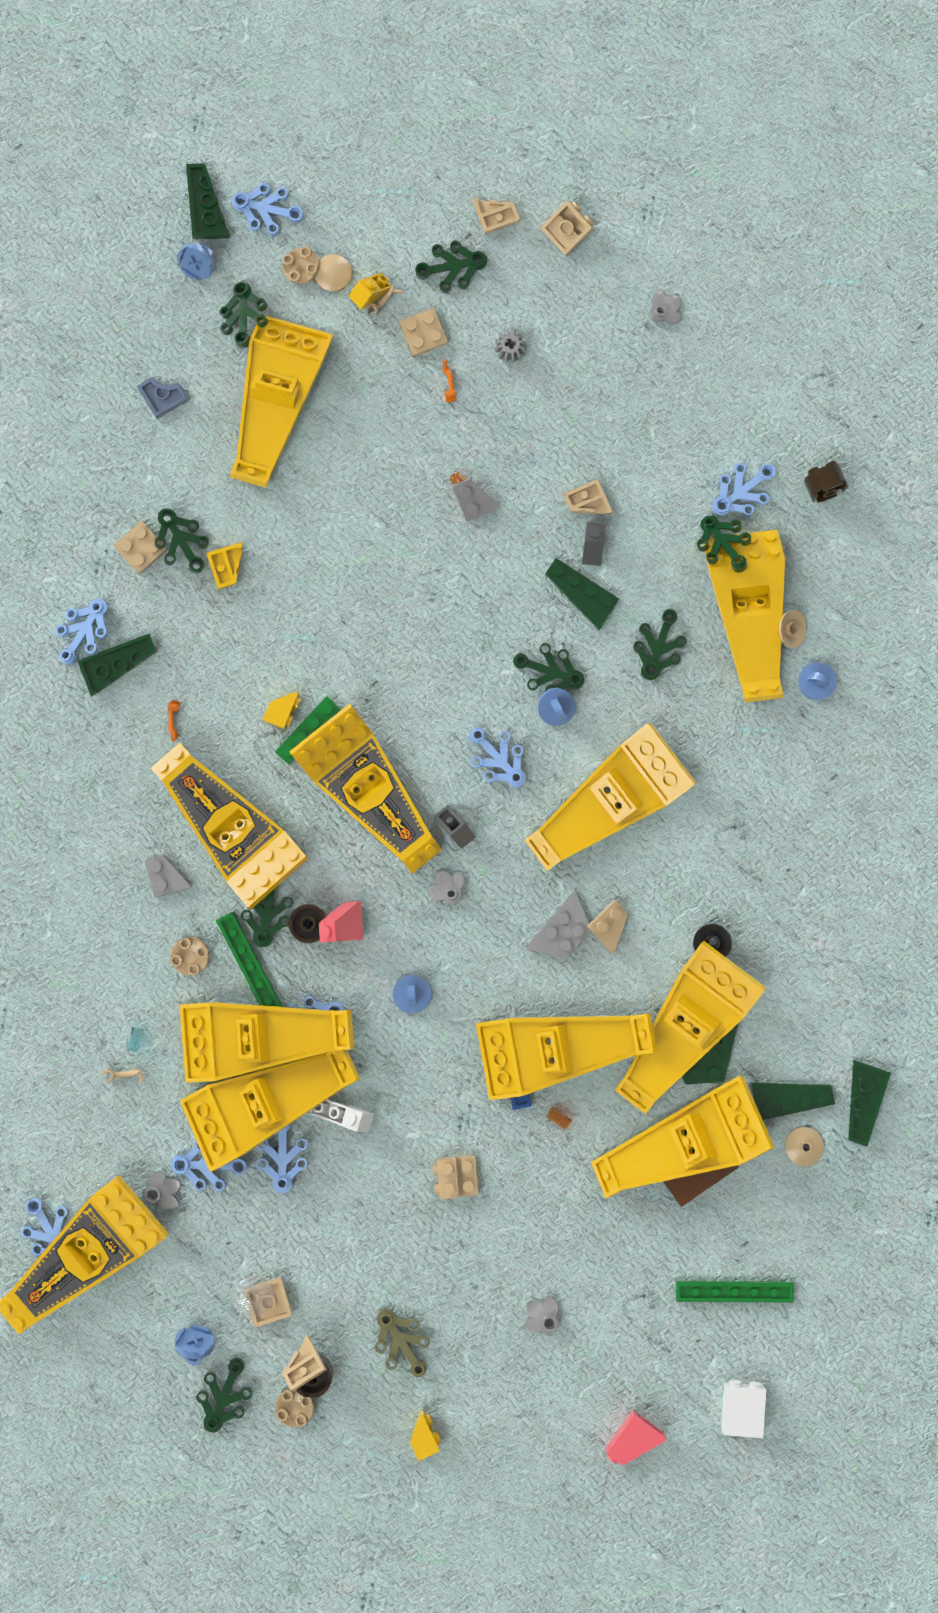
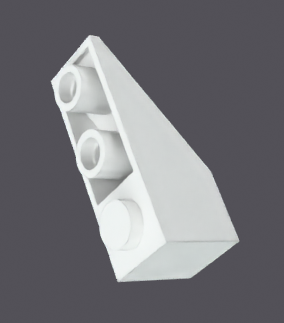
(344, 1115)

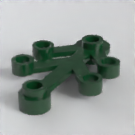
(454, 264)
(242, 293)
(180, 537)
(723, 540)
(658, 648)
(551, 671)
(266, 915)
(222, 1398)

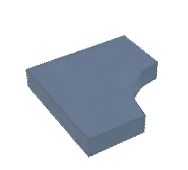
(162, 397)

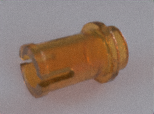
(456, 477)
(558, 1118)

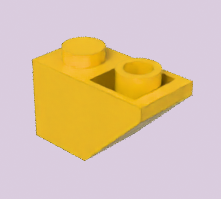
(369, 290)
(280, 710)
(423, 1439)

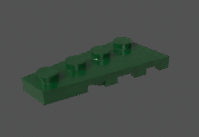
(205, 213)
(586, 595)
(111, 664)
(790, 1098)
(866, 1098)

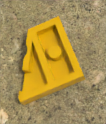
(226, 565)

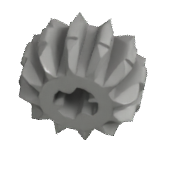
(505, 351)

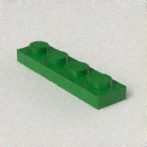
(320, 715)

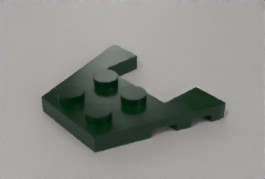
(713, 1064)

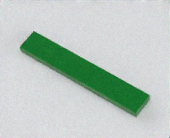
(248, 961)
(734, 1291)

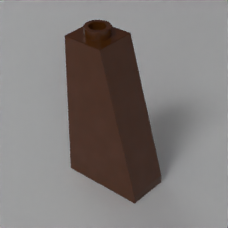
(689, 1187)

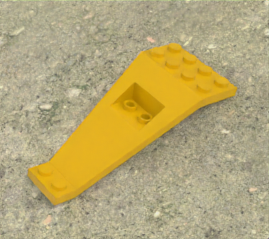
(754, 626)
(641, 777)
(709, 996)
(719, 1126)

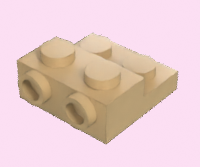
(568, 227)
(456, 1176)

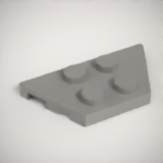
(562, 931)

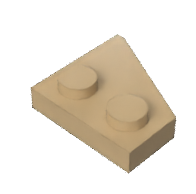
(303, 1366)

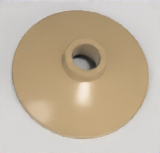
(792, 628)
(795, 1142)

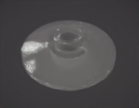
(263, 1292)

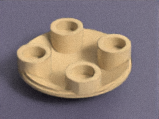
(300, 265)
(333, 273)
(189, 956)
(294, 1409)

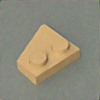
(495, 214)
(588, 499)
(609, 925)

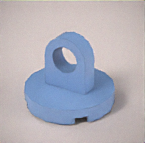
(196, 261)
(817, 681)
(556, 706)
(412, 994)
(194, 1343)

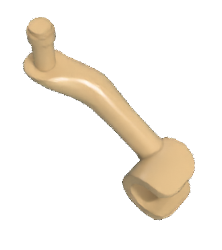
(387, 296)
(124, 1074)

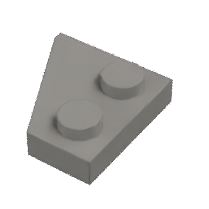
(473, 499)
(164, 877)

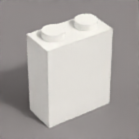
(743, 1409)

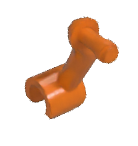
(450, 394)
(173, 706)

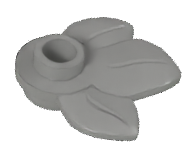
(667, 306)
(444, 885)
(165, 1190)
(540, 1313)

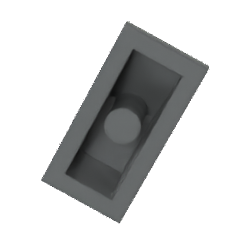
(593, 543)
(454, 826)

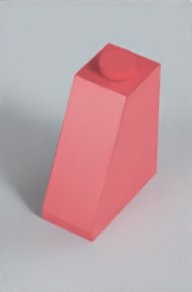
(342, 923)
(633, 1439)

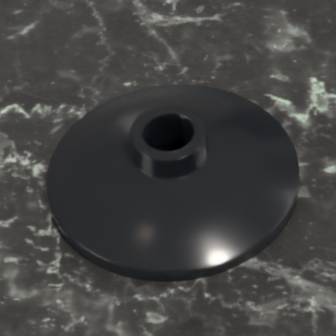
(717, 932)

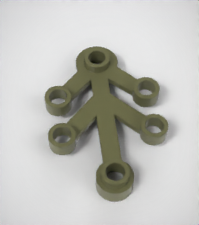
(400, 1340)

